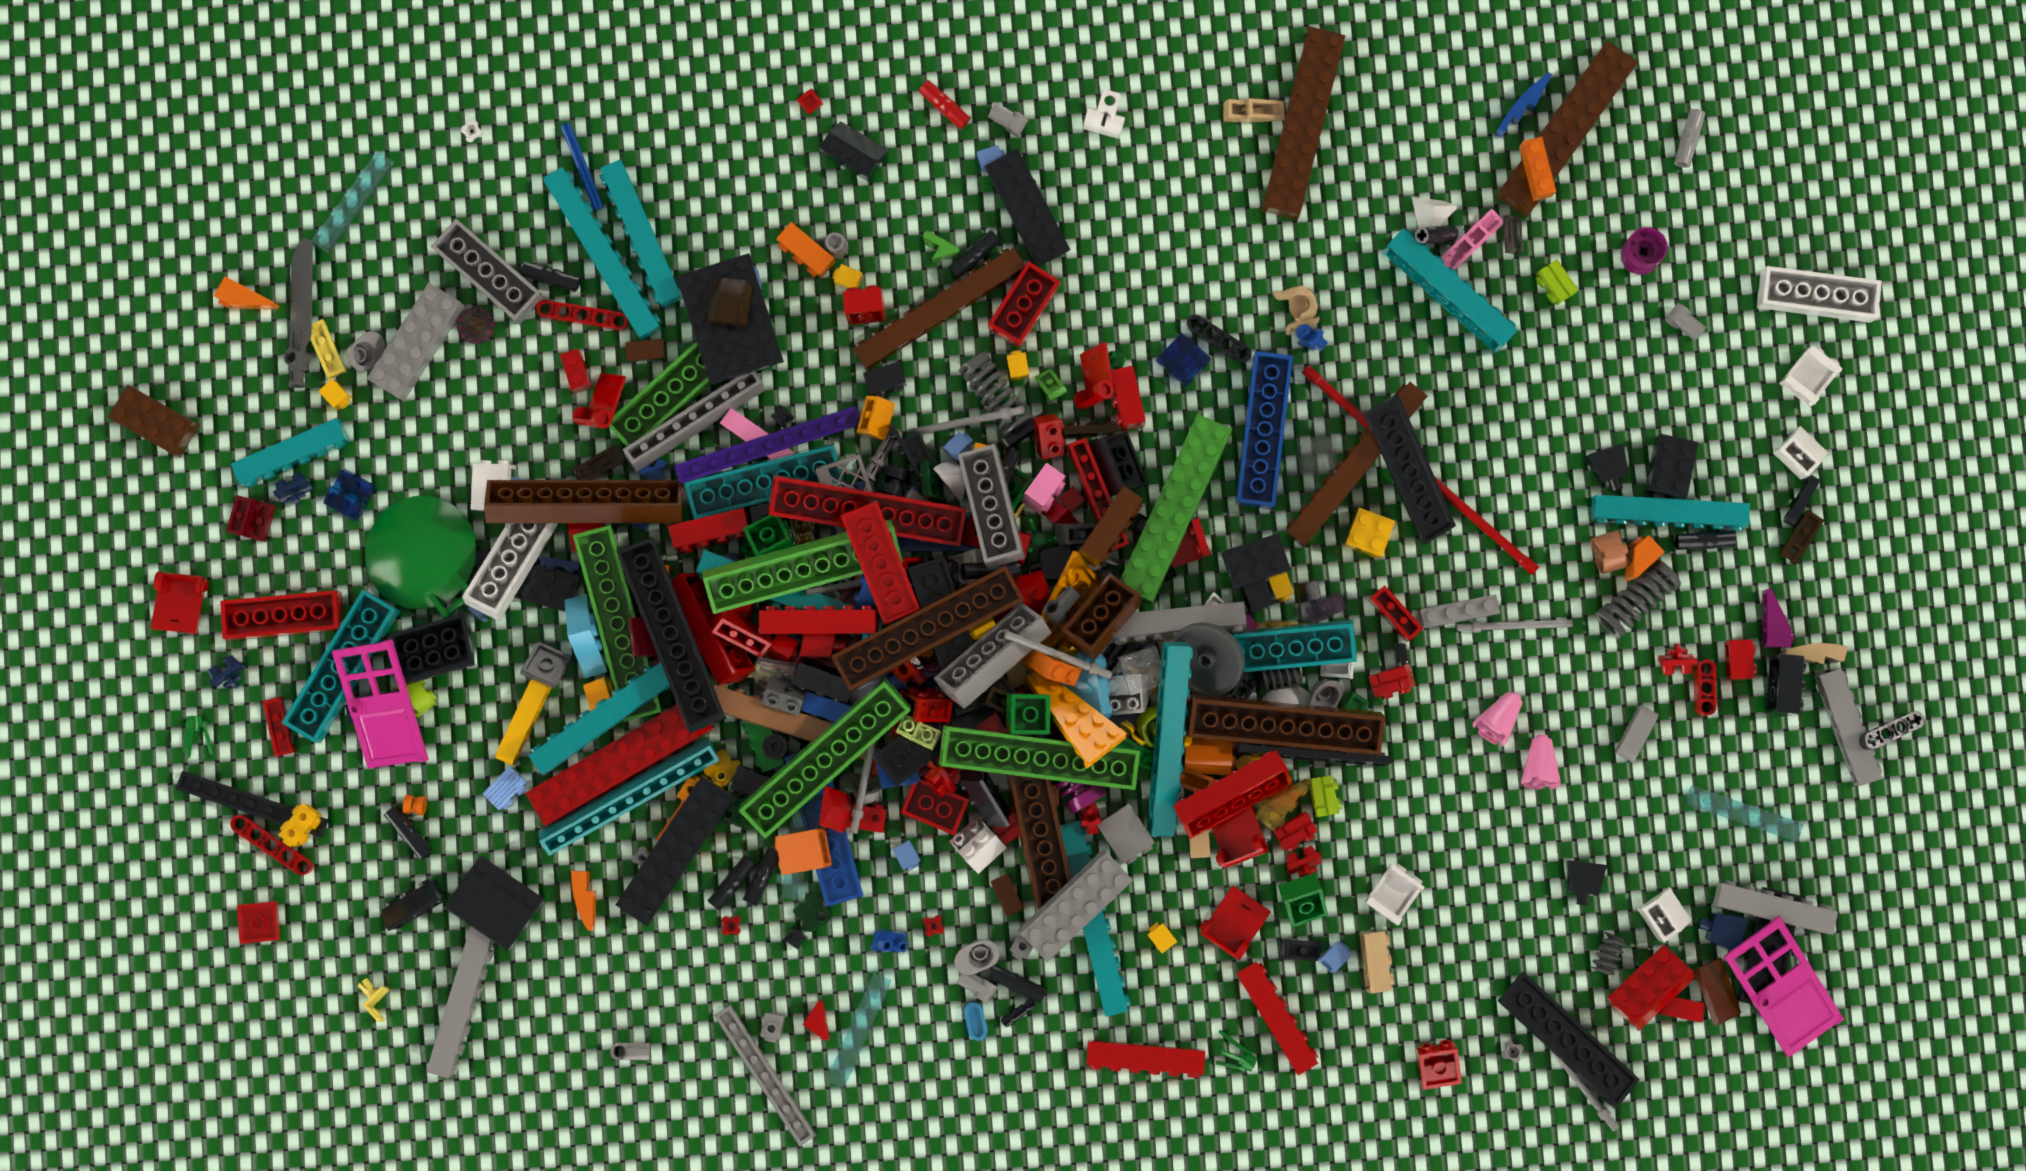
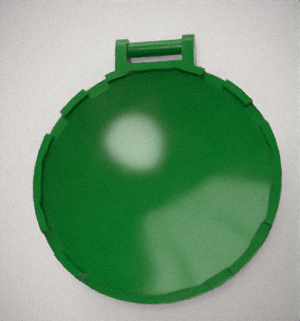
(421, 554)

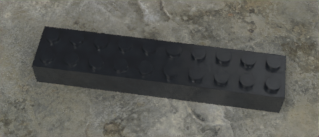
(671, 635)

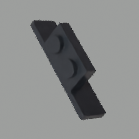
(914, 450)

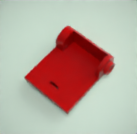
(1096, 377)
(602, 403)
(180, 600)
(1239, 839)
(1234, 925)

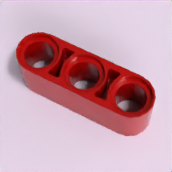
(1701, 697)

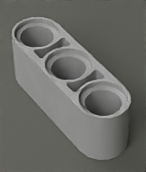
(1636, 733)

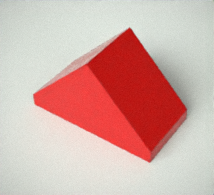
(1059, 514)
(817, 1021)

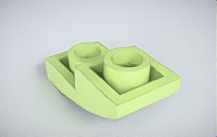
(918, 732)

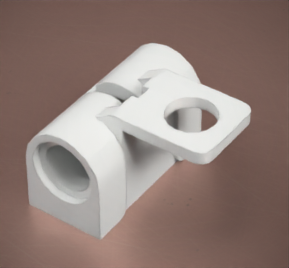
(1104, 118)

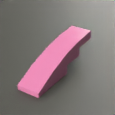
(1472, 240)
(747, 430)

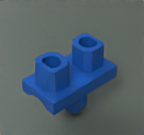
(1310, 337)
(889, 941)

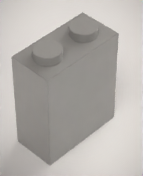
(1126, 834)

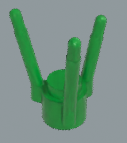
(1038, 539)
(193, 725)
(1245, 1061)

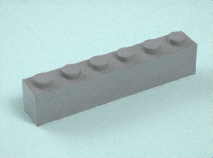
(1847, 726)
(1768, 906)

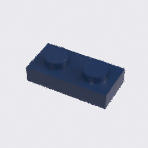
(553, 563)

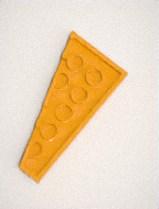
(1074, 575)
(1077, 720)

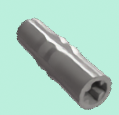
(1689, 138)

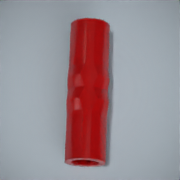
(944, 104)

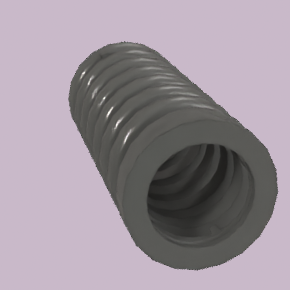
(970, 367)
(1665, 571)

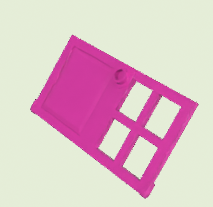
(382, 721)
(1793, 1004)

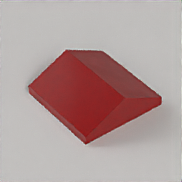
(835, 810)

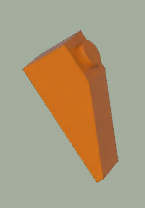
(236, 295)

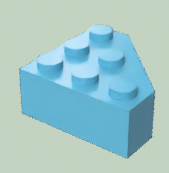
(585, 636)
(1093, 688)

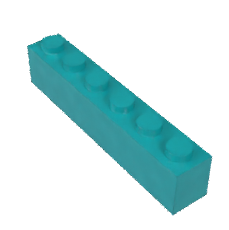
(290, 452)

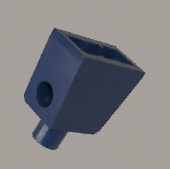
(1724, 930)

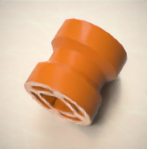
(414, 804)

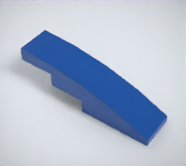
(1526, 101)

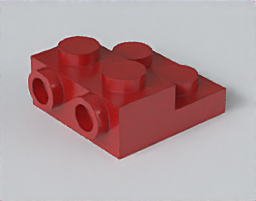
(1438, 1064)

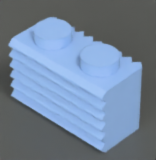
(506, 788)

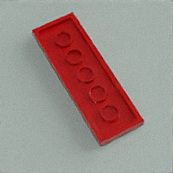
(880, 562)

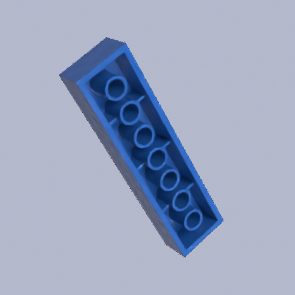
(1264, 430)

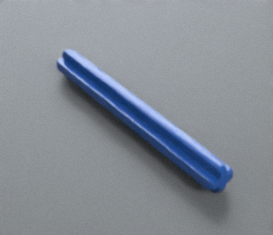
(582, 166)

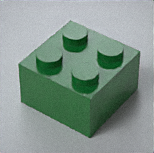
(768, 535)
(1028, 714)
(1303, 900)

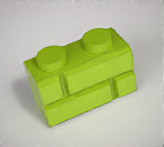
(1556, 282)
(1324, 796)

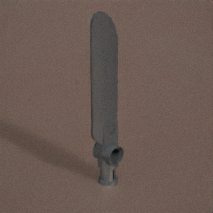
(300, 313)

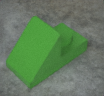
(944, 249)
(1050, 385)

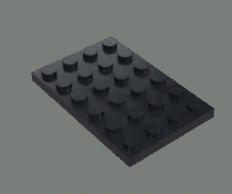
(724, 348)

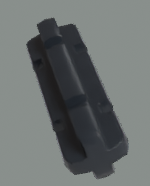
(1018, 1012)

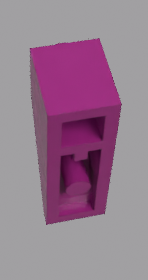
(1775, 627)

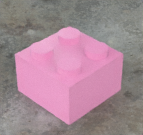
(1043, 489)

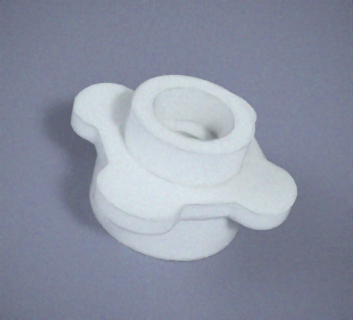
(473, 125)

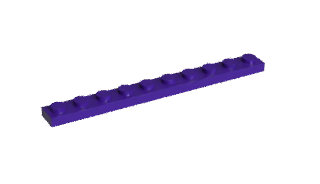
(767, 444)

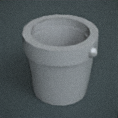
(836, 245)

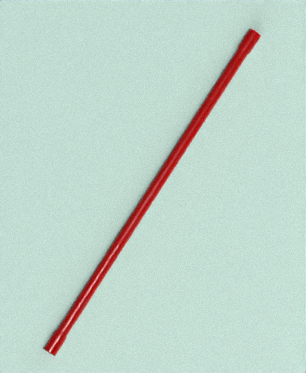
(1523, 560)

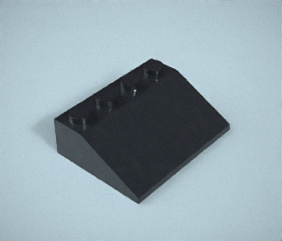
(435, 648)
(494, 903)

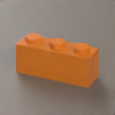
(1537, 168)
(805, 251)

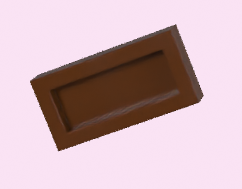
(645, 350)
(1006, 895)

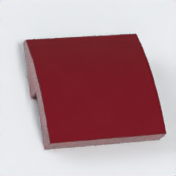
(251, 518)
(640, 638)

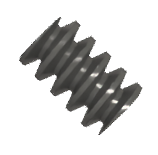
(1280, 677)
(1608, 954)

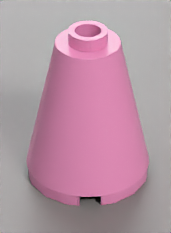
(1499, 719)
(1541, 765)

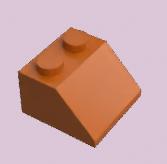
(1641, 555)

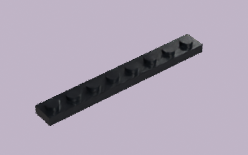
(1320, 755)
(240, 800)

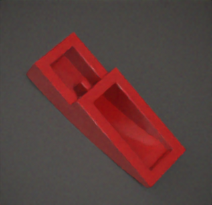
(1684, 1009)

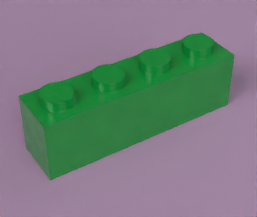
(757, 735)

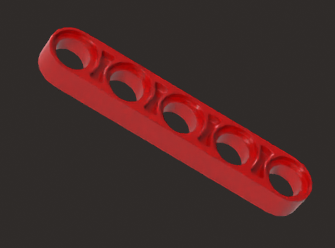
(591, 312)
(262, 842)

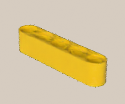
(522, 722)

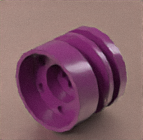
(1646, 241)
(1081, 794)

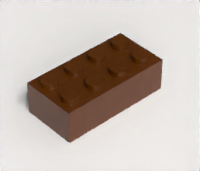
(153, 421)
(1107, 530)
(1101, 616)

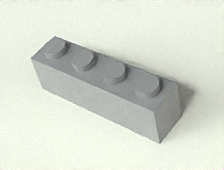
(1458, 611)

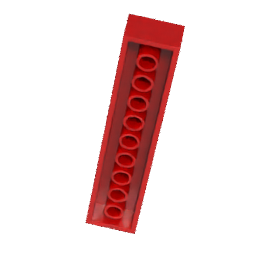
(826, 502)
(613, 765)

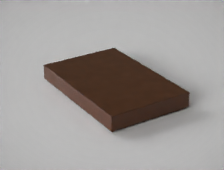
(1717, 991)

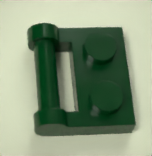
(932, 484)

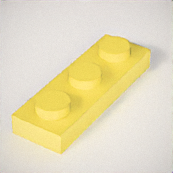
(326, 350)

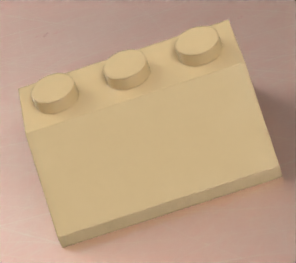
(1376, 961)

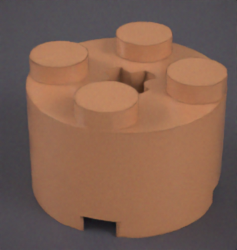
(1609, 552)

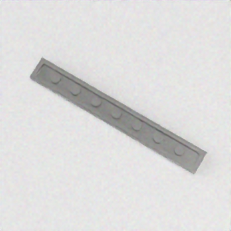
(765, 1075)

